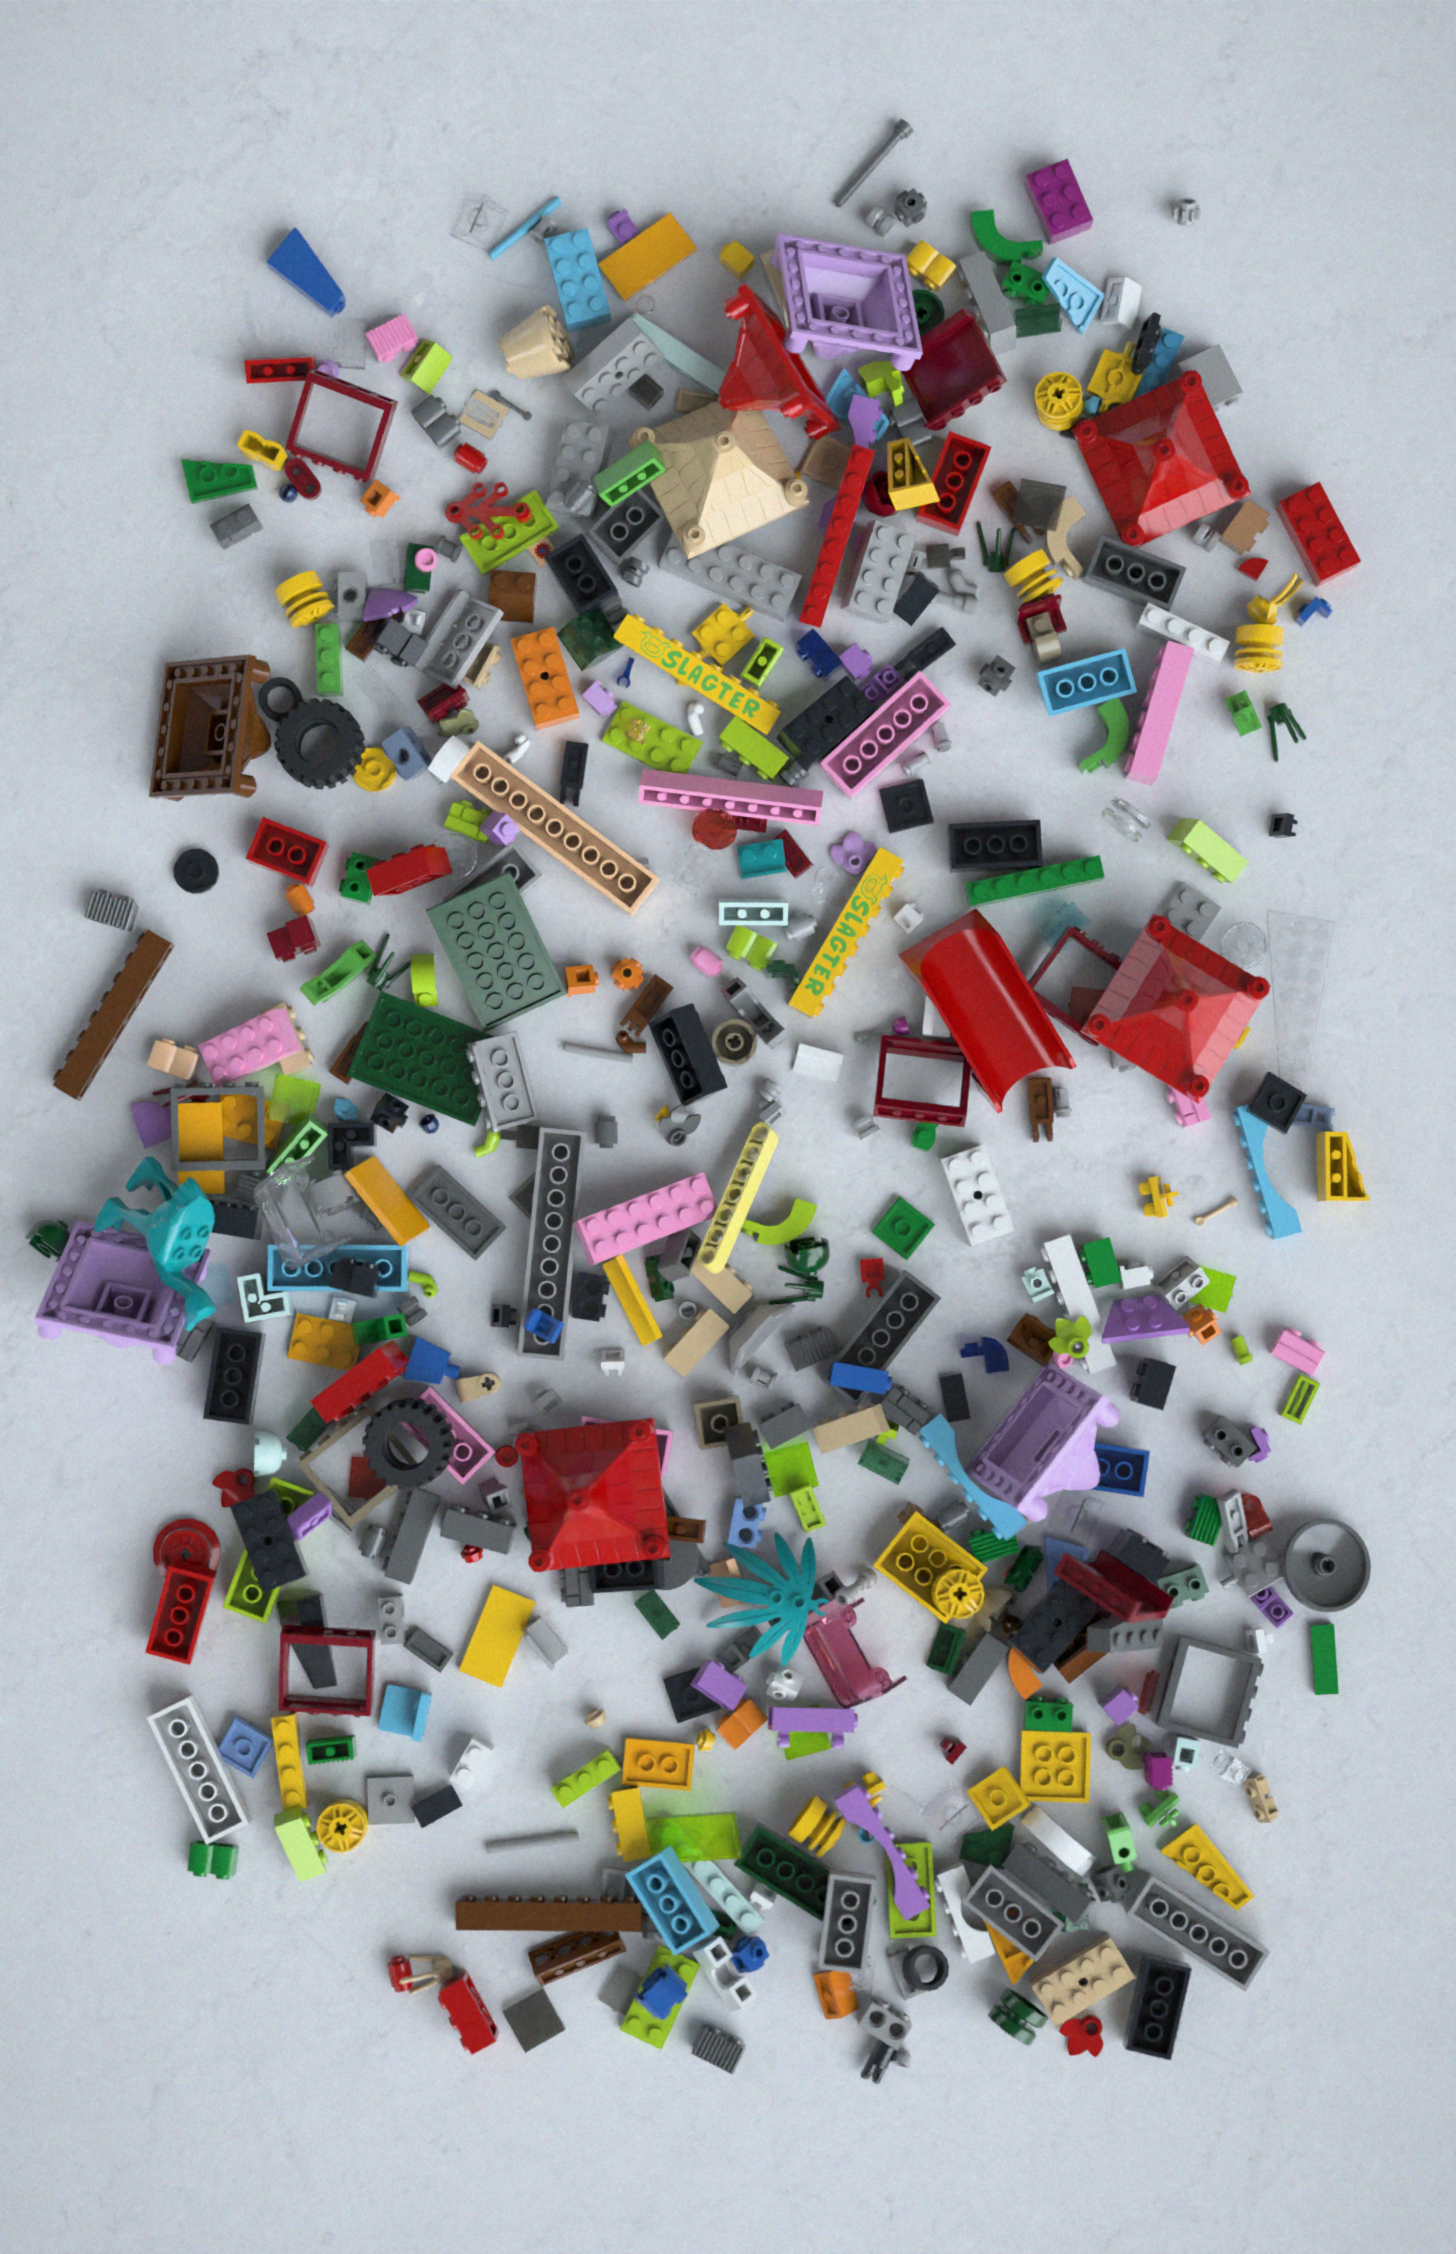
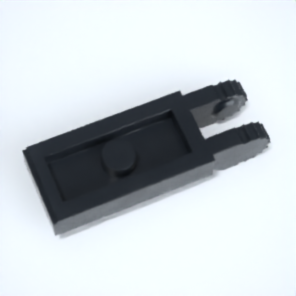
(1145, 345)
(926, 653)
(573, 770)

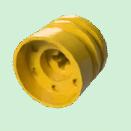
(1055, 412)
(1032, 577)
(303, 599)
(1258, 649)
(947, 1583)
(346, 1812)
(818, 1826)

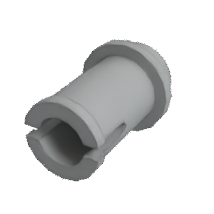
(940, 737)
(915, 763)
(1062, 1103)

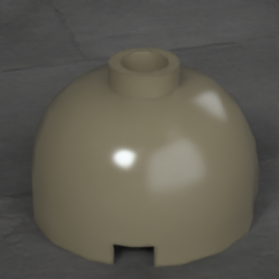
(994, 1606)

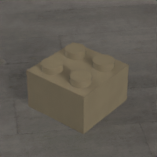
(713, 1416)

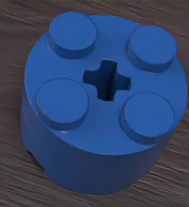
(661, 1992)

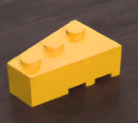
(907, 476)
(1337, 1170)

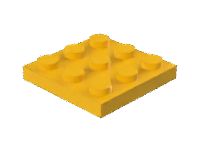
(1055, 1766)

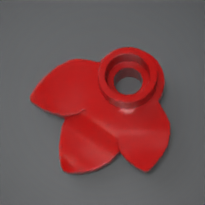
(233, 1489)
(1082, 2039)

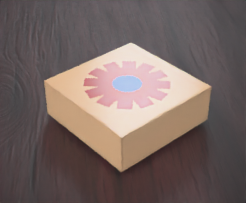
(541, 549)

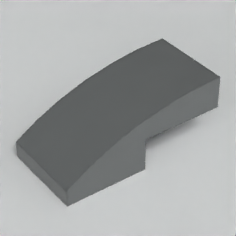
(738, 1652)

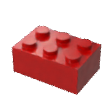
(287, 852)
(408, 870)
(468, 2013)

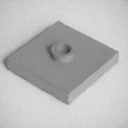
(390, 1800)

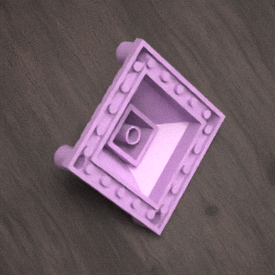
(847, 300)
(113, 1292)
(1045, 1443)

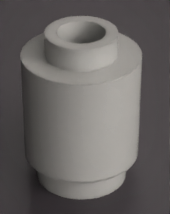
(799, 927)

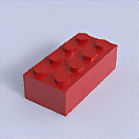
(955, 483)
(1317, 534)
(360, 1382)
(181, 1611)

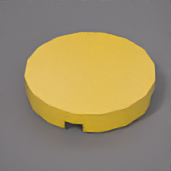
(376, 770)

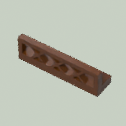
(577, 1956)

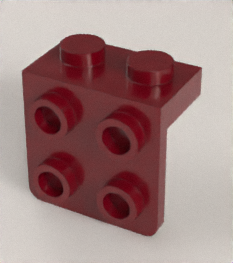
(1049, 603)
(443, 701)

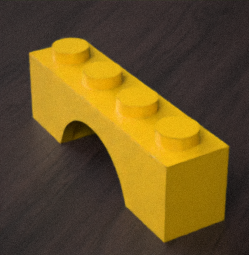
(289, 1764)

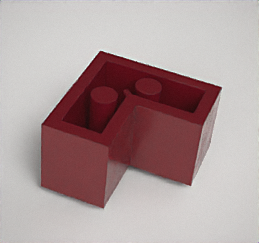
(294, 938)

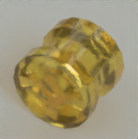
(637, 731)

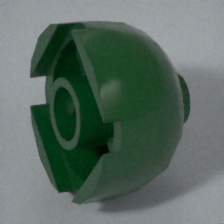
(49, 1237)
(807, 1255)

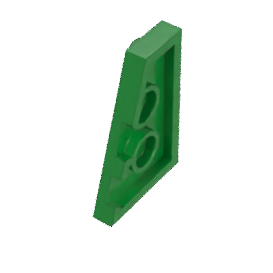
(217, 480)

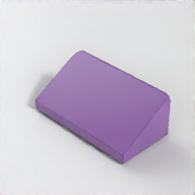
(309, 1515)

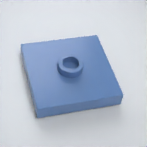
(245, 1746)

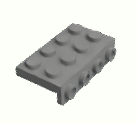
(458, 638)
(502, 1081)

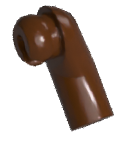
(628, 1045)

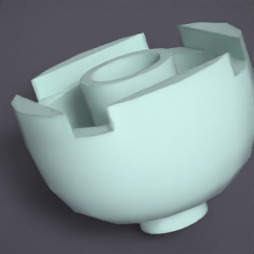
(267, 1453)

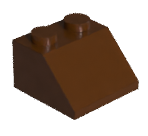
(513, 594)

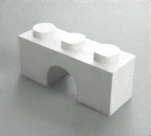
(732, 1988)

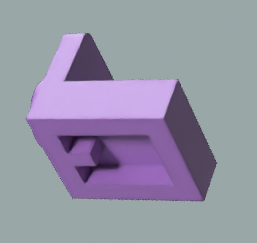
(622, 227)

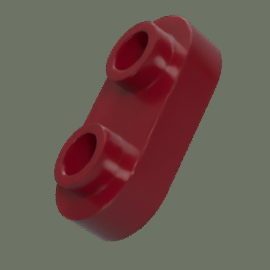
(303, 480)

